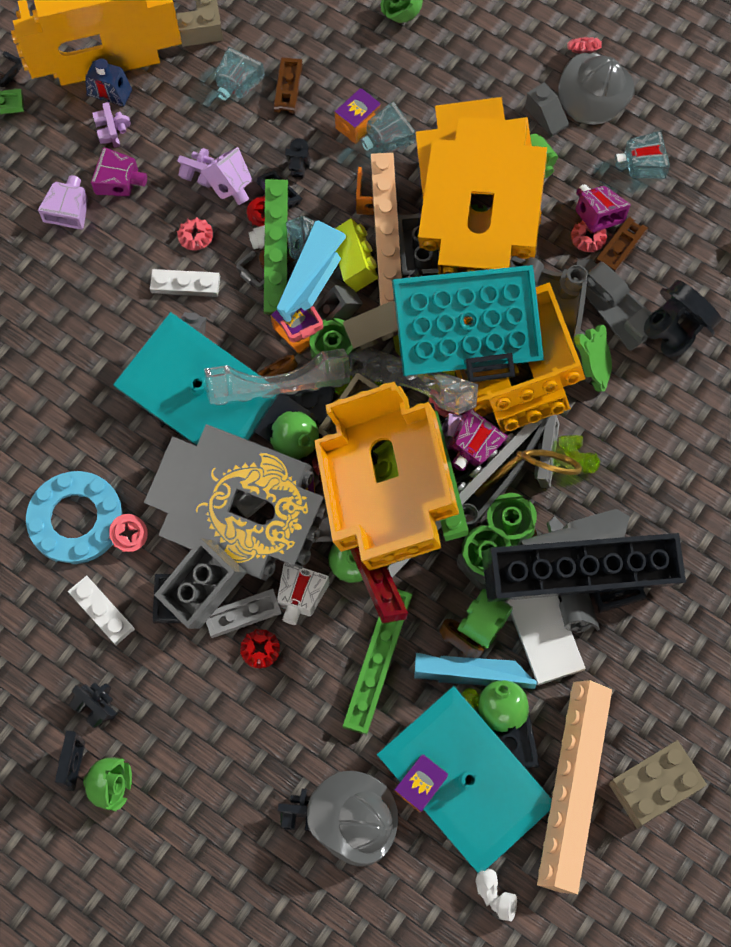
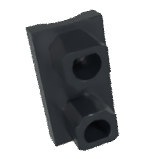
(298, 157)
(97, 700)
(289, 812)

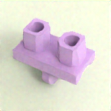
(119, 123)
(189, 166)

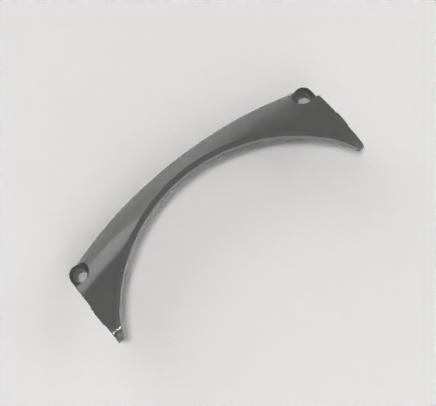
(571, 300)

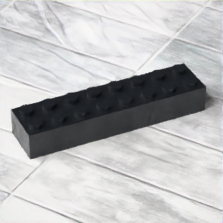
(582, 567)

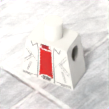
(300, 592)

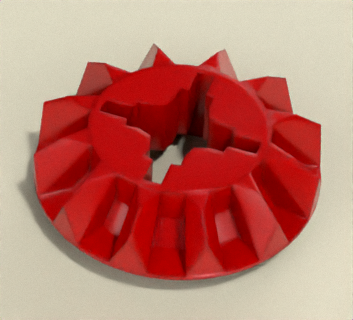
(254, 211)
(259, 659)

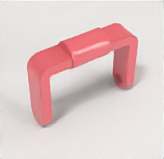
(306, 332)

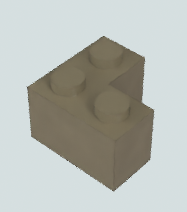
(200, 25)

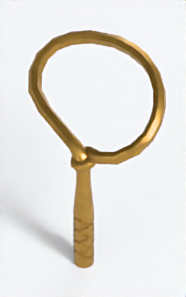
(526, 455)

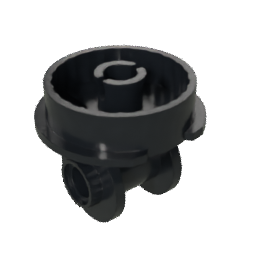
(695, 311)

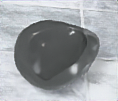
(594, 88)
(353, 817)

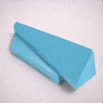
(311, 270)
(470, 670)

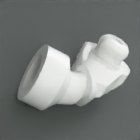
(504, 905)

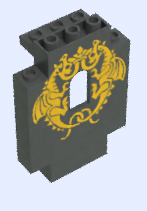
(201, 484)

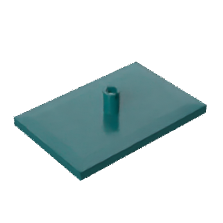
(498, 313)
(165, 380)
(502, 795)

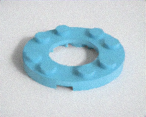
(50, 494)

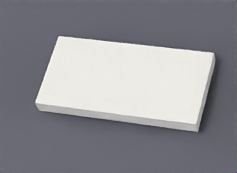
(544, 638)

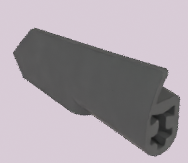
(615, 304)
(599, 526)
(578, 608)

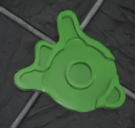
(595, 356)

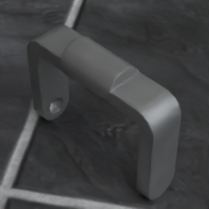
(246, 275)

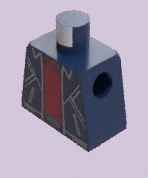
(107, 83)

